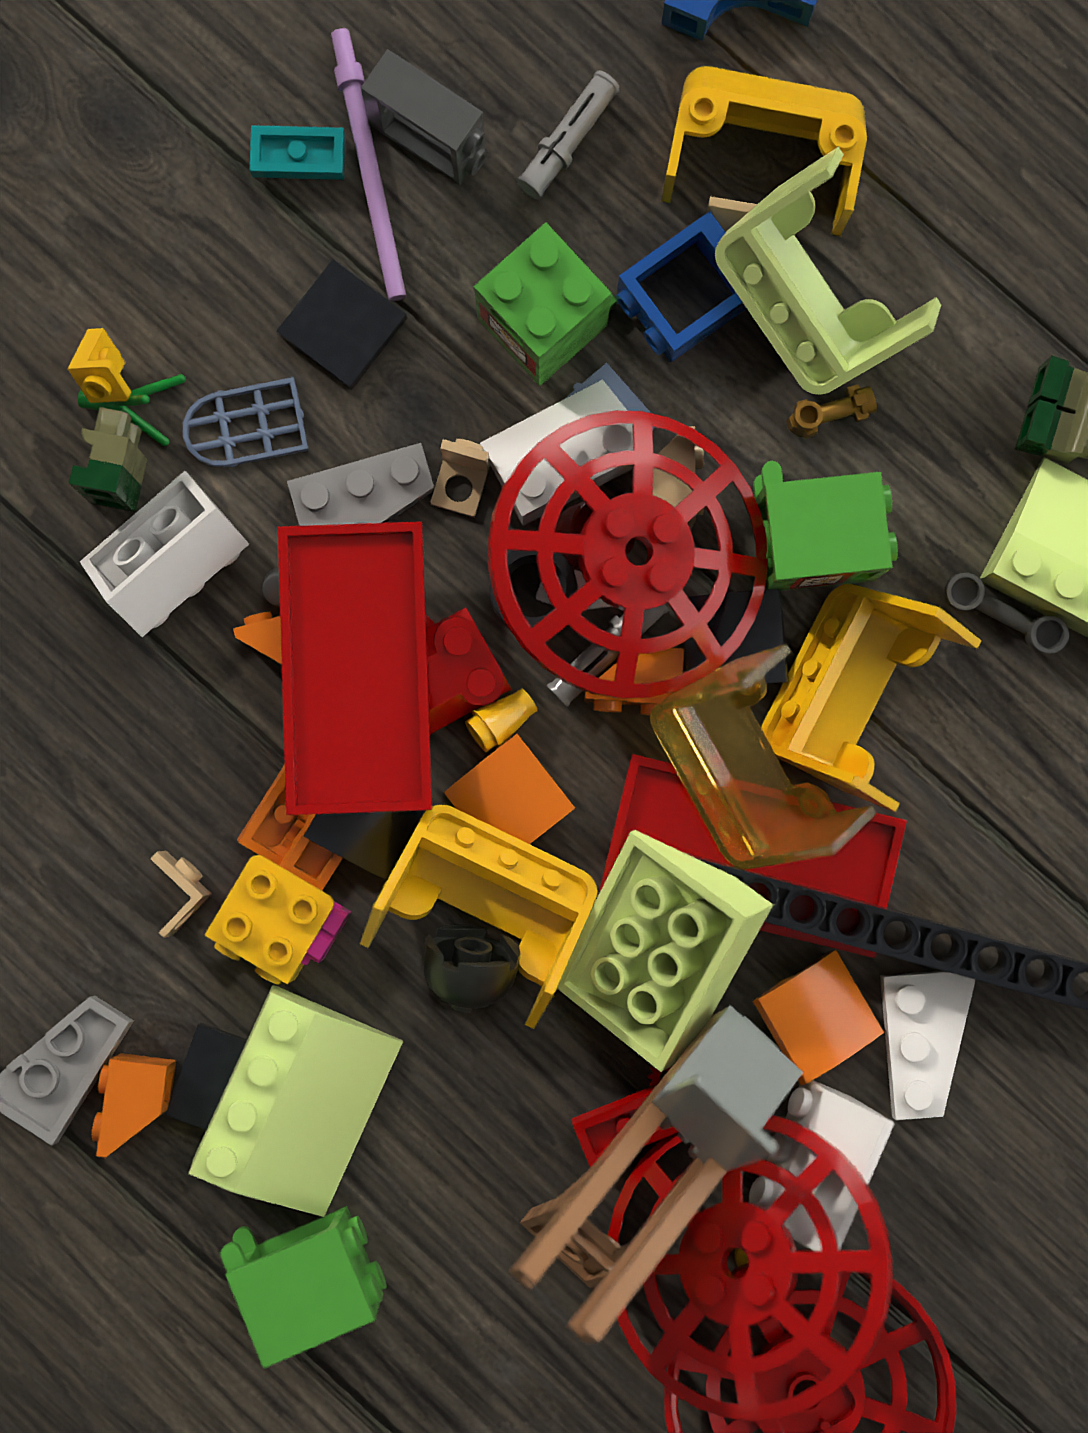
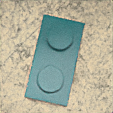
(297, 152)

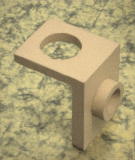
(466, 460)
(187, 878)

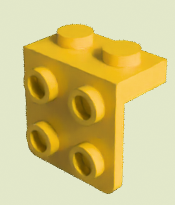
(270, 920)

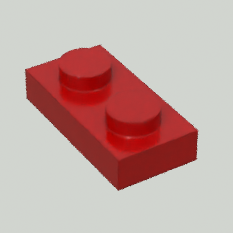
(602, 1125)

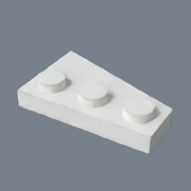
(923, 1038)

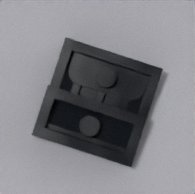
(764, 634)
(366, 838)

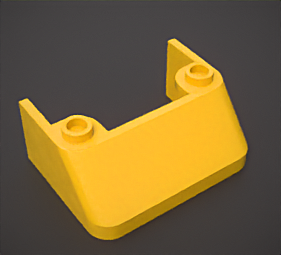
(784, 107)
(842, 677)
(497, 882)

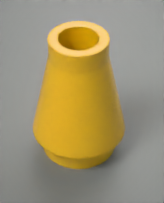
(499, 720)

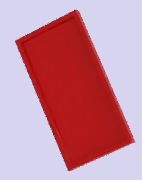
(354, 668)
(862, 869)

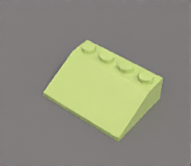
(1046, 548)
(661, 947)
(295, 1104)

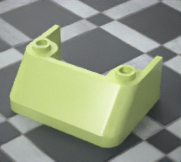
(794, 303)

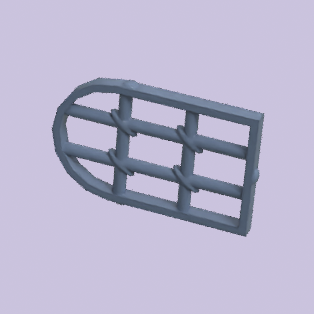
(258, 408)

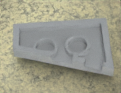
(363, 490)
(58, 1072)

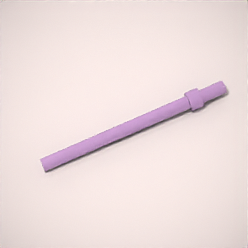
(349, 80)

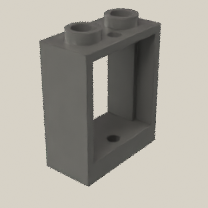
(425, 117)

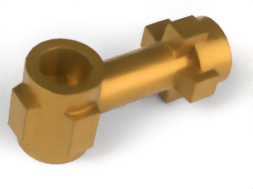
(808, 414)

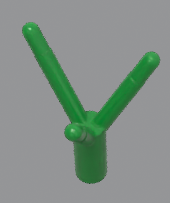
(137, 397)

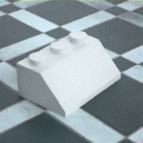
(515, 442)
(163, 554)
(850, 1128)

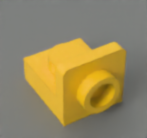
(98, 368)

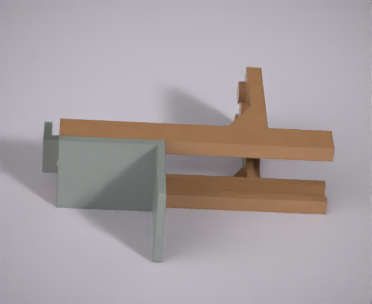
(717, 1101)

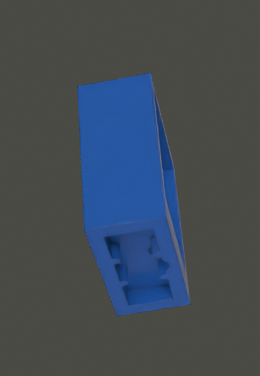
(635, 302)

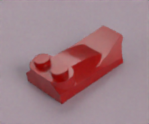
(460, 670)

